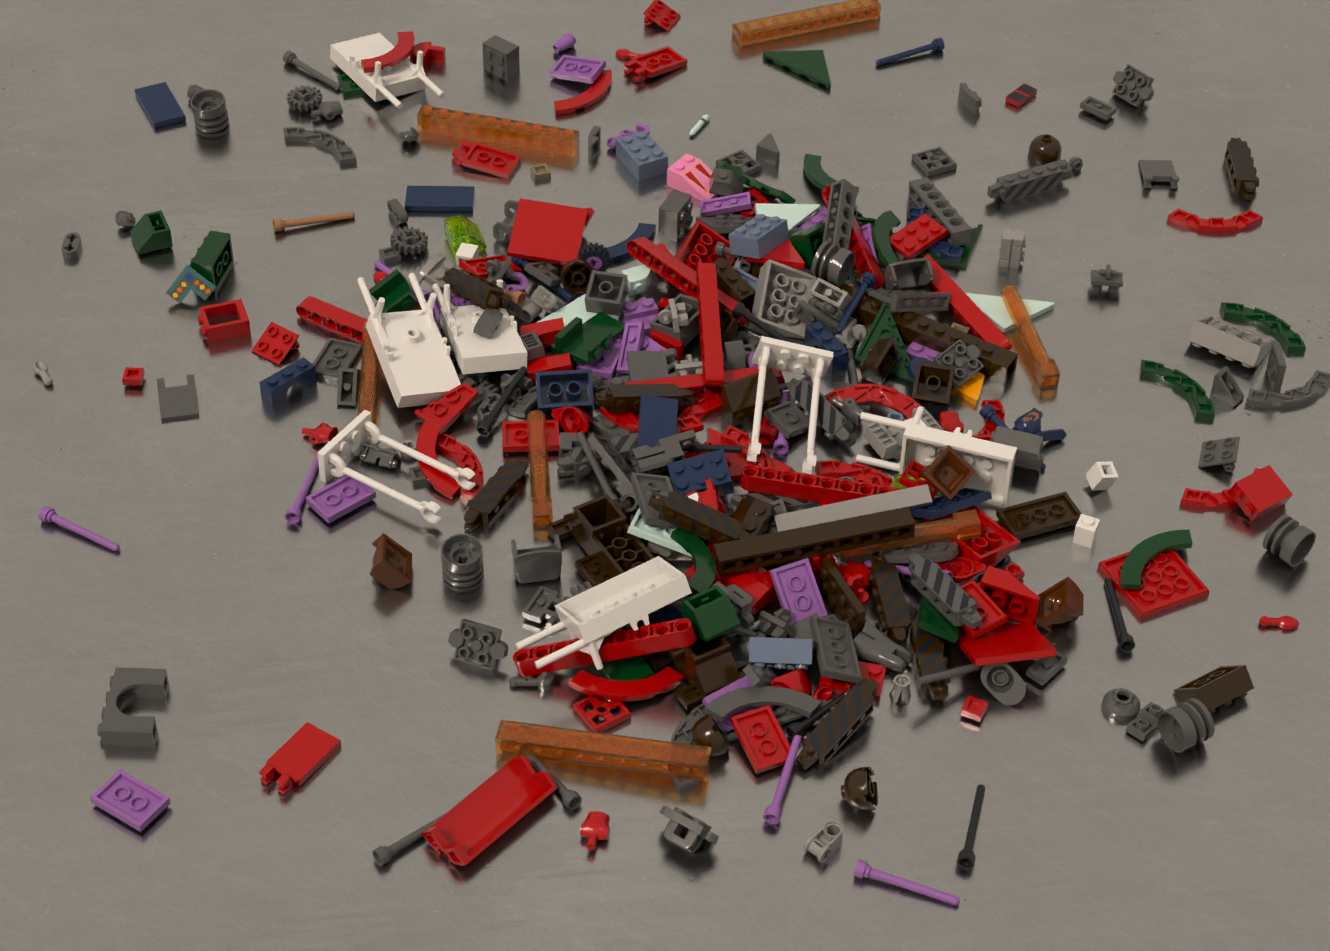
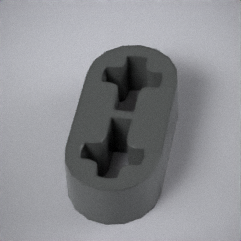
(397, 211)
(71, 242)
(486, 407)

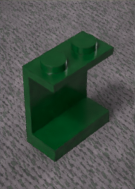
(396, 293)
(582, 344)

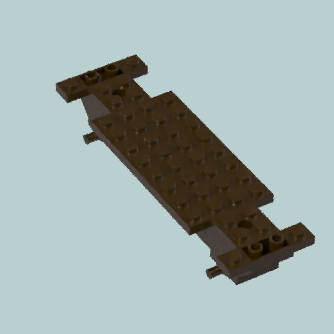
(612, 551)

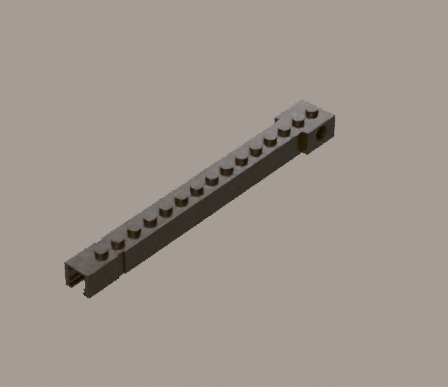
(929, 333)

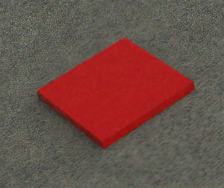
(547, 232)
(1164, 583)
(1006, 645)

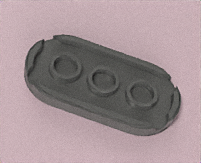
(936, 550)

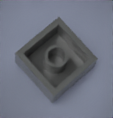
(501, 58)
(675, 215)
(606, 293)

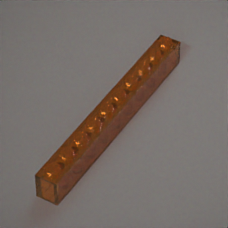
(805, 21)
(498, 130)
(604, 750)

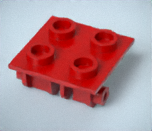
(661, 15)
(276, 343)

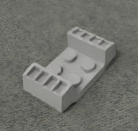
(888, 441)

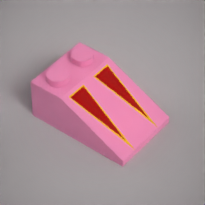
(691, 177)

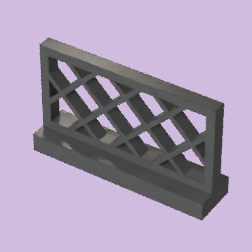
(913, 299)

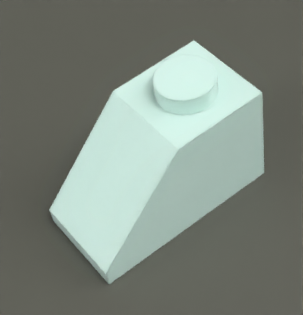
(638, 279)

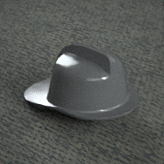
(1003, 683)

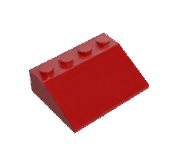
(700, 246)
(991, 546)
(755, 582)

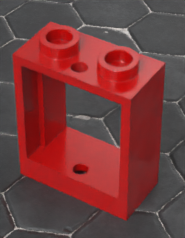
(224, 330)

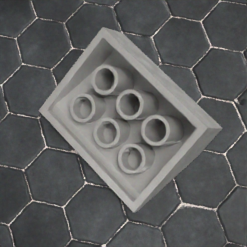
(777, 296)
(1229, 340)

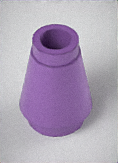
(564, 43)

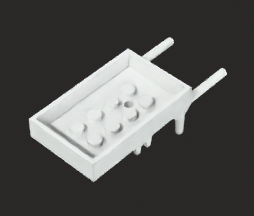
(385, 83)
(411, 349)
(475, 351)
(921, 443)
(610, 606)

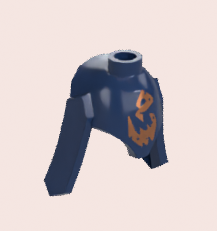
(1031, 423)

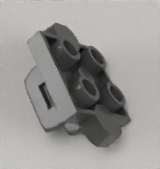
(1133, 85)
(963, 359)
(740, 605)
(478, 644)
(697, 829)

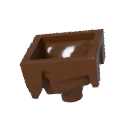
(948, 472)
(391, 563)
(1060, 604)

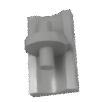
(546, 300)
(676, 315)
(852, 334)
(689, 366)

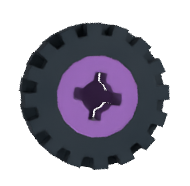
(596, 252)

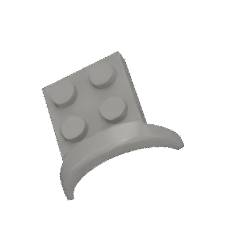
(435, 270)

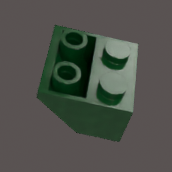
(151, 233)
(710, 613)

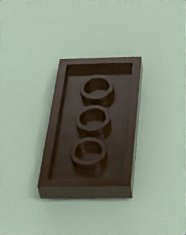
(1039, 515)
(841, 597)

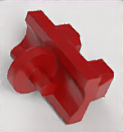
(856, 586)

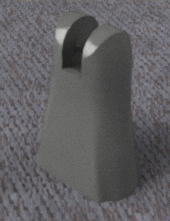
(879, 648)

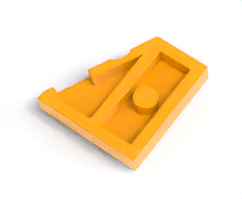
(970, 389)

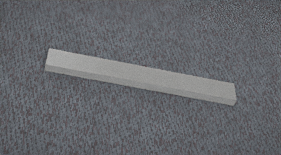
(908, 497)

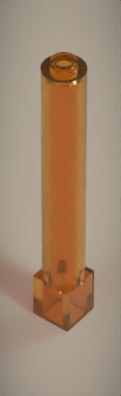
(1045, 369)
(369, 377)
(539, 469)
(962, 526)

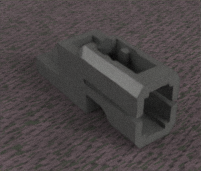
(667, 450)

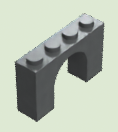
(1029, 446)
(127, 685)

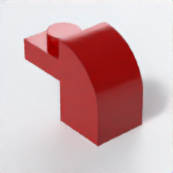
(430, 53)

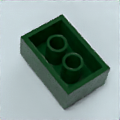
(214, 257)

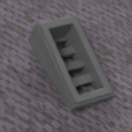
(533, 345)

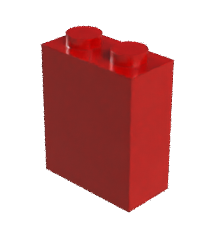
(1260, 493)

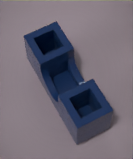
(820, 337)
(275, 387)

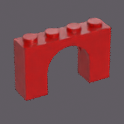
(546, 333)

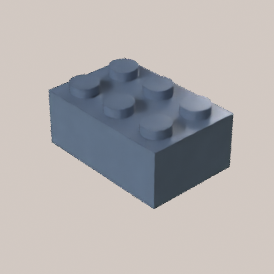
(641, 155)
(758, 236)
(781, 652)

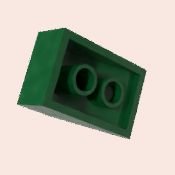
(807, 242)

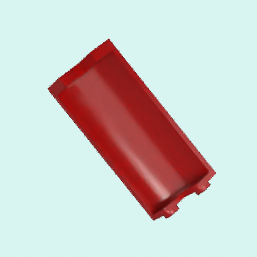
(489, 810)

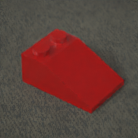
(1010, 595)

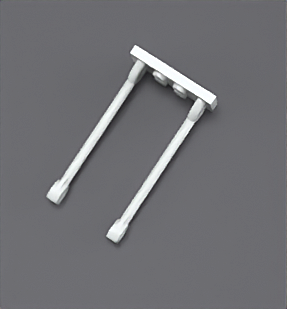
(794, 359)
(348, 444)

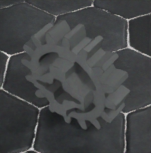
(304, 98)
(409, 240)

